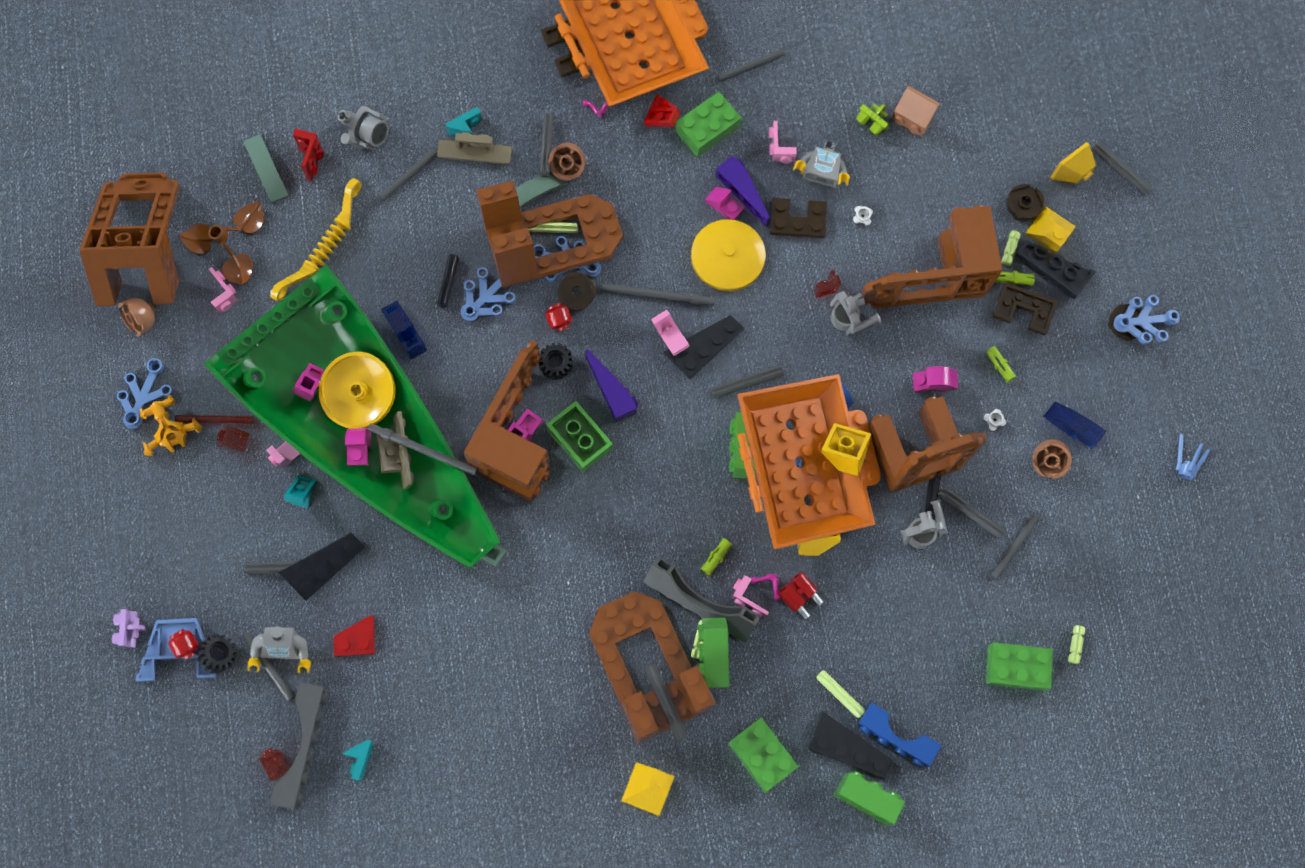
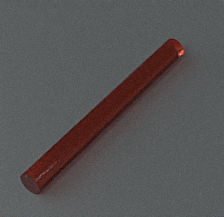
(214, 419)

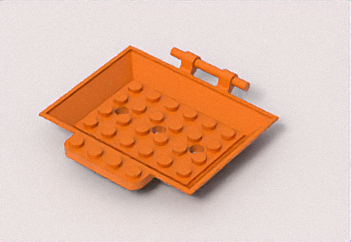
(663, 39)
(837, 498)

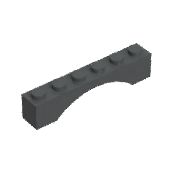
(667, 580)
(289, 788)

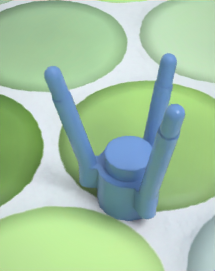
(1189, 469)

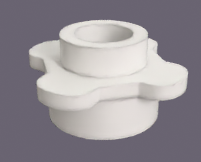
(867, 212)
(998, 416)

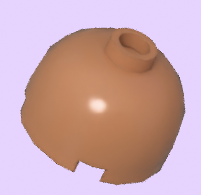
(567, 161)
(137, 315)
(1052, 458)

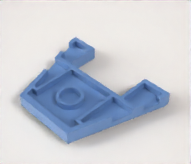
(159, 649)

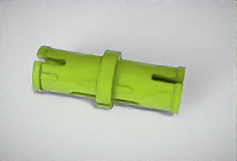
(1016, 278)
(993, 354)
(716, 557)

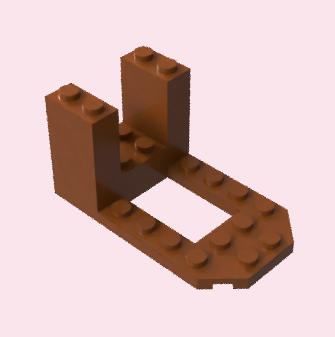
(512, 243)
(148, 246)
(968, 262)
(500, 453)
(946, 454)
(688, 691)

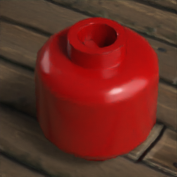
(558, 317)
(183, 644)

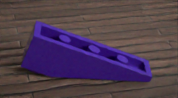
(736, 178)
(614, 393)

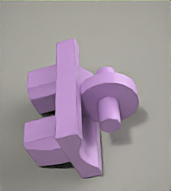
(128, 628)

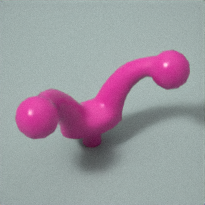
(586, 103)
(773, 578)

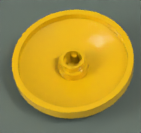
(728, 255)
(357, 390)

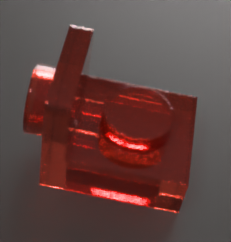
(826, 288)
(232, 438)
(273, 764)

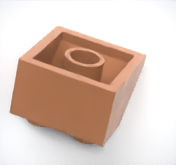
(915, 111)

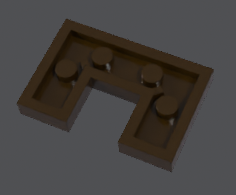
(565, 64)
(811, 226)
(1017, 297)

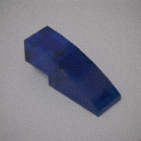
(404, 330)
(1075, 424)

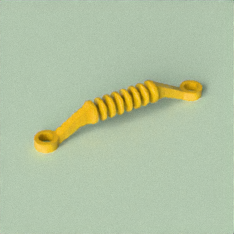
(311, 267)

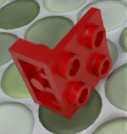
(311, 146)

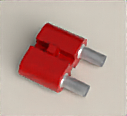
(797, 592)

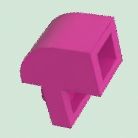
(937, 378)
(308, 382)
(526, 425)
(357, 442)

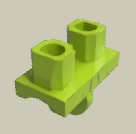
(879, 124)

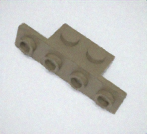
(474, 148)
(394, 455)

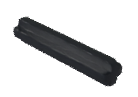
(447, 281)
(932, 493)

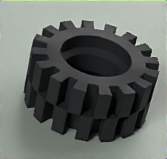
(555, 350)
(208, 661)

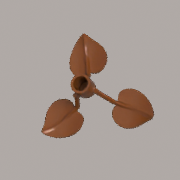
(199, 239)

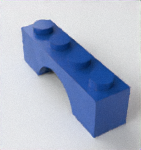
(876, 722)

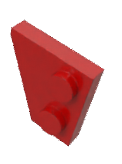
(661, 113)
(356, 639)

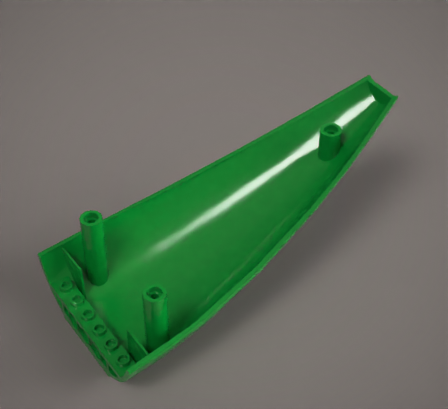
(306, 331)

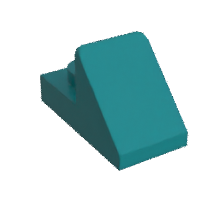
(463, 122)
(300, 491)
(362, 753)

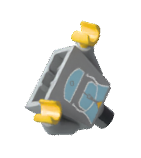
(823, 166)
(279, 644)

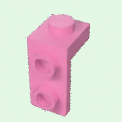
(780, 154)
(227, 298)
(670, 333)
(282, 455)
(740, 587)

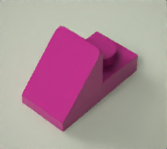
(722, 201)

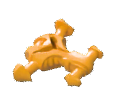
(169, 432)

